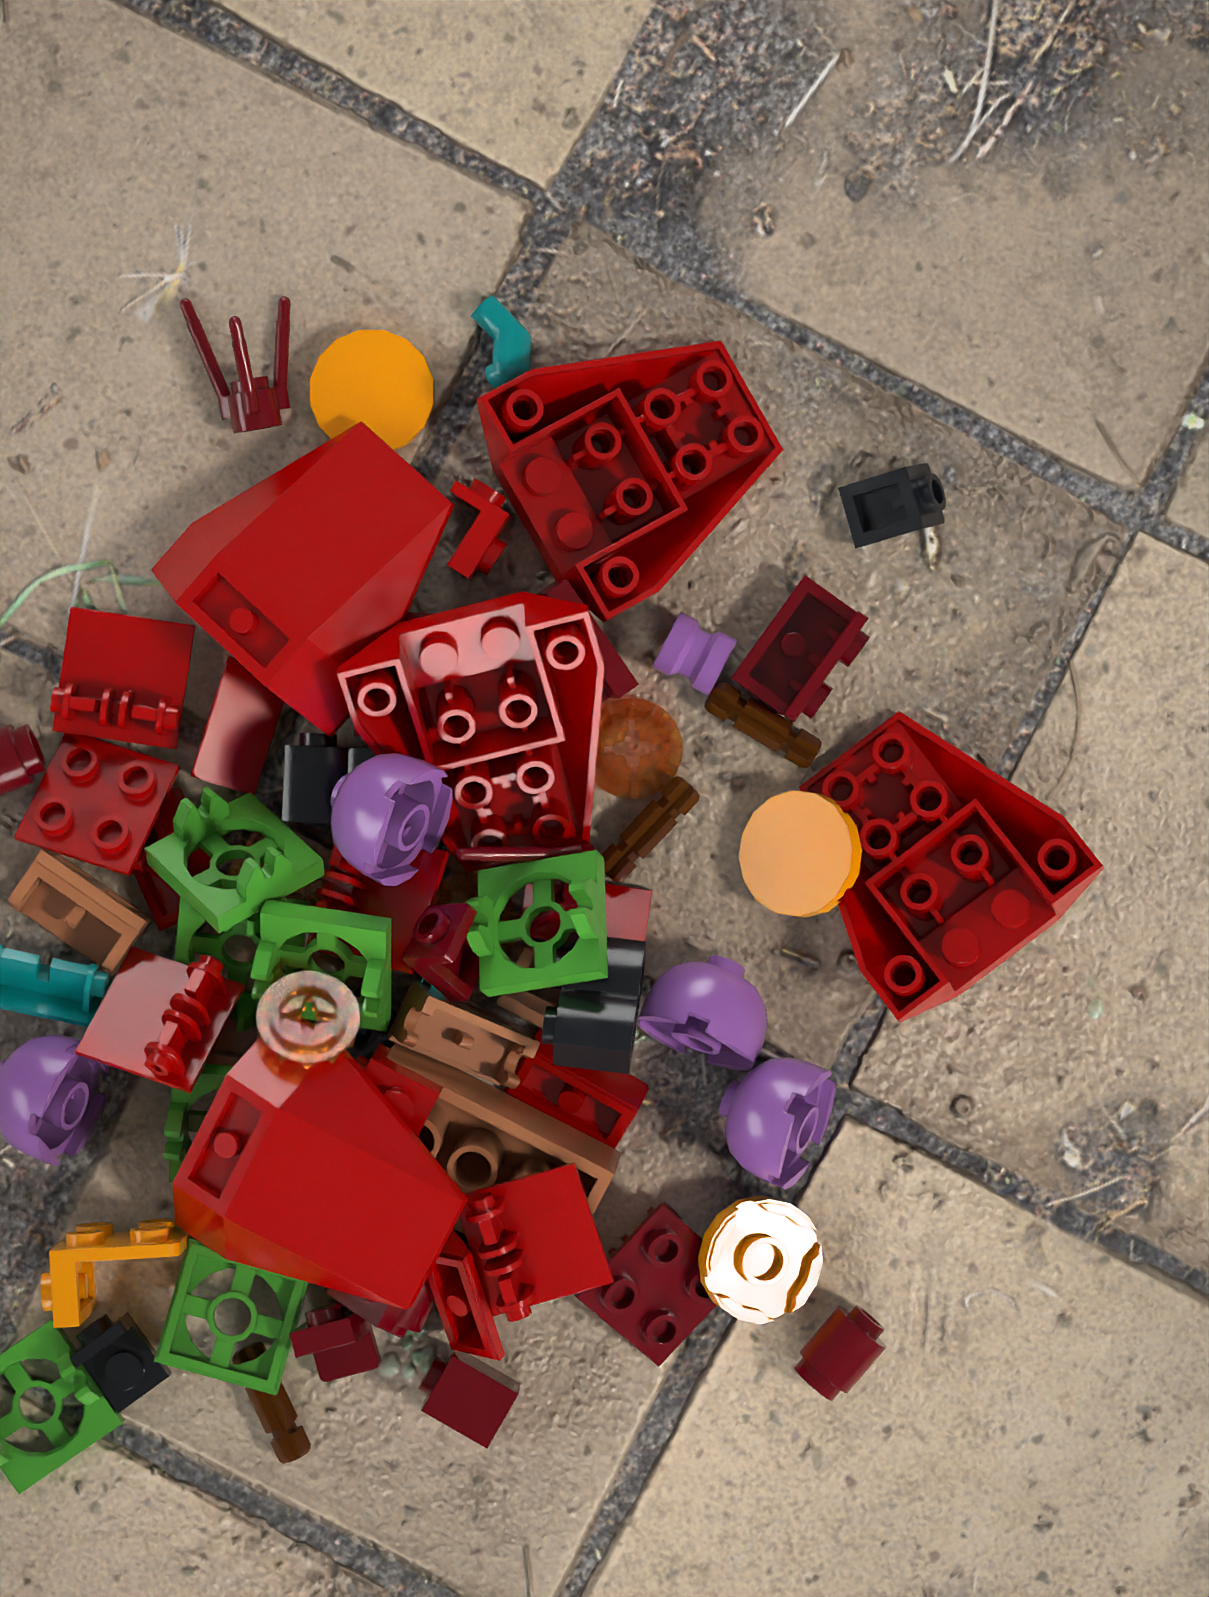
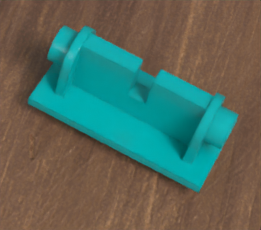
(55, 991)

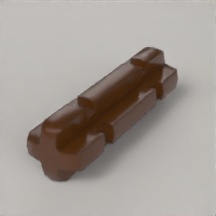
(763, 724)
(649, 828)
(275, 1413)

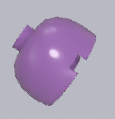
(389, 814)
(707, 1011)
(49, 1098)
(776, 1116)

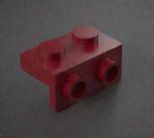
(801, 650)

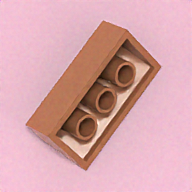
(495, 1138)

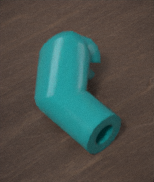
(511, 342)

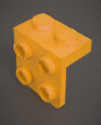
(71, 1283)

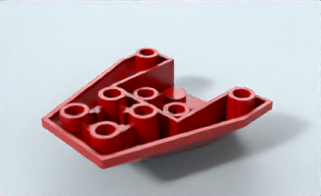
(626, 463)
(310, 566)
(498, 702)
(950, 864)
(316, 1179)

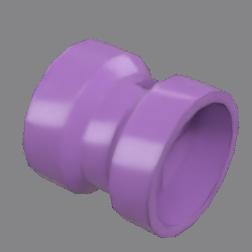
(694, 653)

